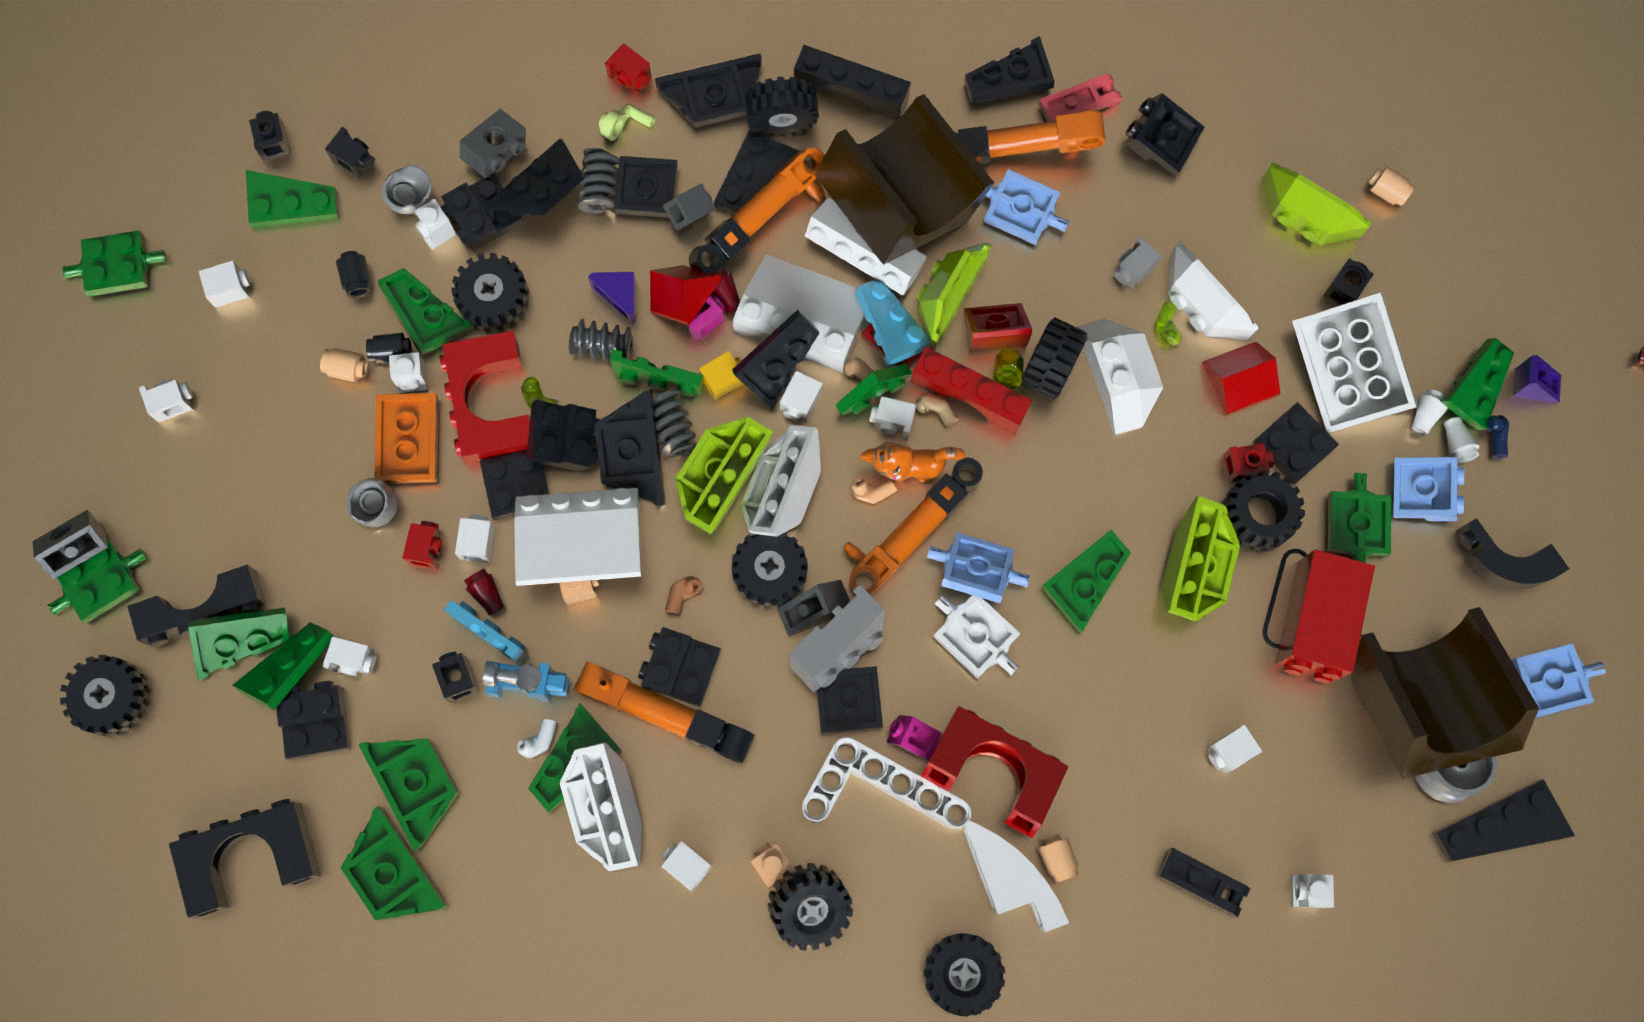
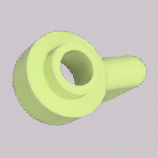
(612, 123)

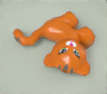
(901, 462)

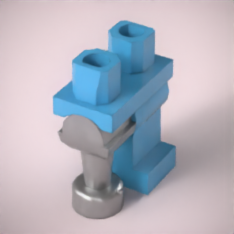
(525, 679)

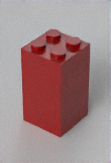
(1325, 616)

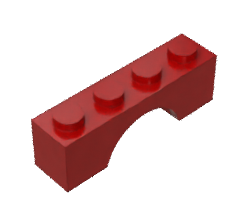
(947, 377)

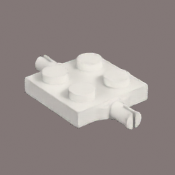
(976, 635)

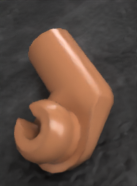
(680, 591)

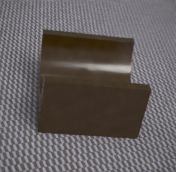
(905, 181)
(1445, 699)

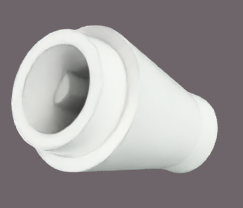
(1428, 411)
(1460, 441)

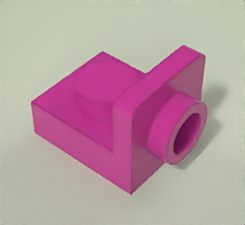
(707, 320)
(913, 736)

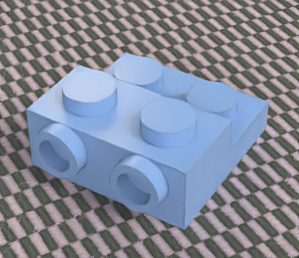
(1428, 488)

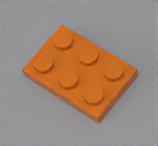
(406, 438)

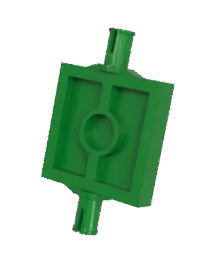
(114, 263)
(1359, 522)
(98, 583)

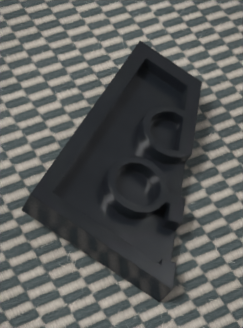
(1016, 74)
(751, 170)
(774, 359)

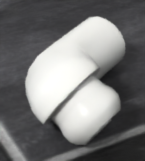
(539, 743)

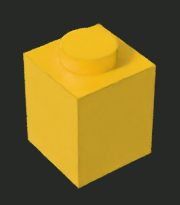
(719, 375)

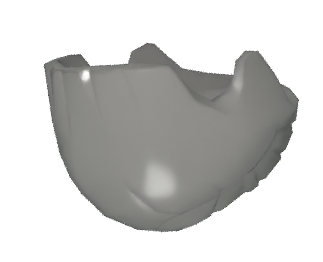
(407, 189)
(372, 502)

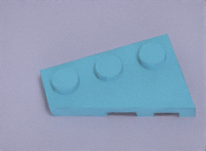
(893, 324)
(487, 631)

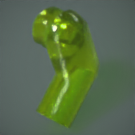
(1164, 325)
(531, 391)

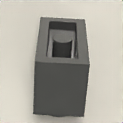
(813, 606)

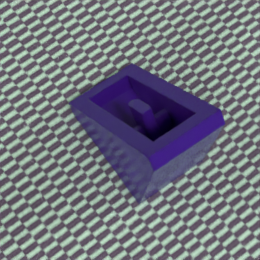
(618, 291)
(1537, 381)

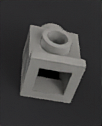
(1136, 263)

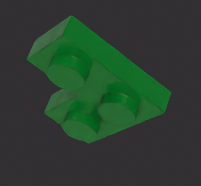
(872, 386)

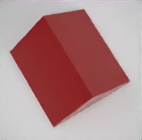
(680, 292)
(997, 327)
(1243, 377)

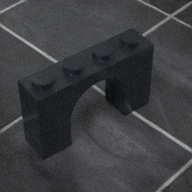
(200, 854)

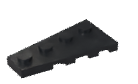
(1510, 823)

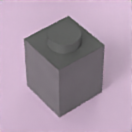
(689, 206)

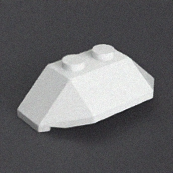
(1205, 299)
(1122, 373)
(783, 482)
(603, 806)

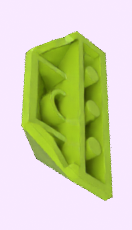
(1311, 208)
(948, 289)
(720, 470)
(1200, 561)

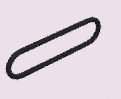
(1274, 594)

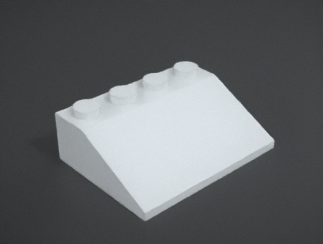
(783, 288)
(1355, 363)
(577, 536)

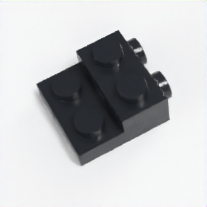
(1163, 133)
(466, 207)
(562, 435)
(679, 666)
(313, 721)

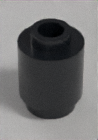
(353, 273)
(385, 345)

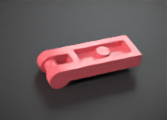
(1081, 98)

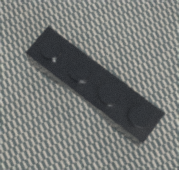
(880, 91)
(234, 593)

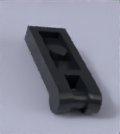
(1203, 881)

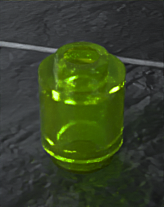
(1008, 368)

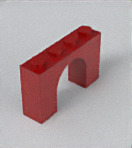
(466, 364)
(1035, 771)

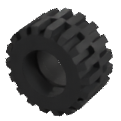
(1054, 358)
(1282, 498)

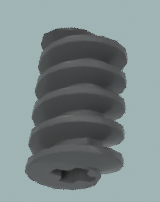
(598, 180)
(599, 340)
(670, 424)

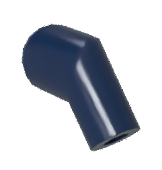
(1499, 435)

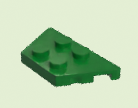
(412, 784)
(388, 873)

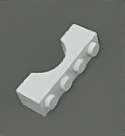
(836, 234)

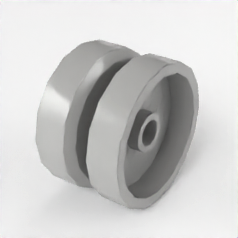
(1460, 781)

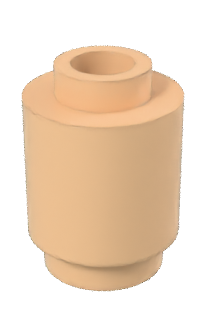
(1391, 186)
(344, 364)
(1058, 858)

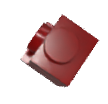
(629, 68)
(1238, 464)
(423, 544)

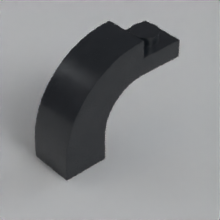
(1504, 569)

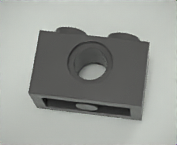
(493, 143)
(69, 544)

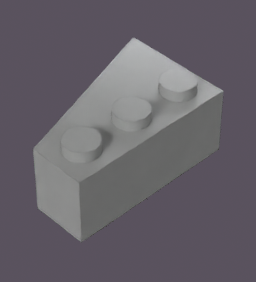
(840, 642)

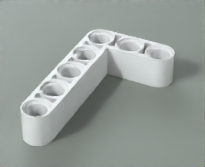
(883, 782)

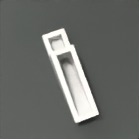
(1012, 878)

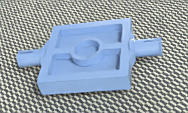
(1023, 207)
(978, 567)
(1557, 678)

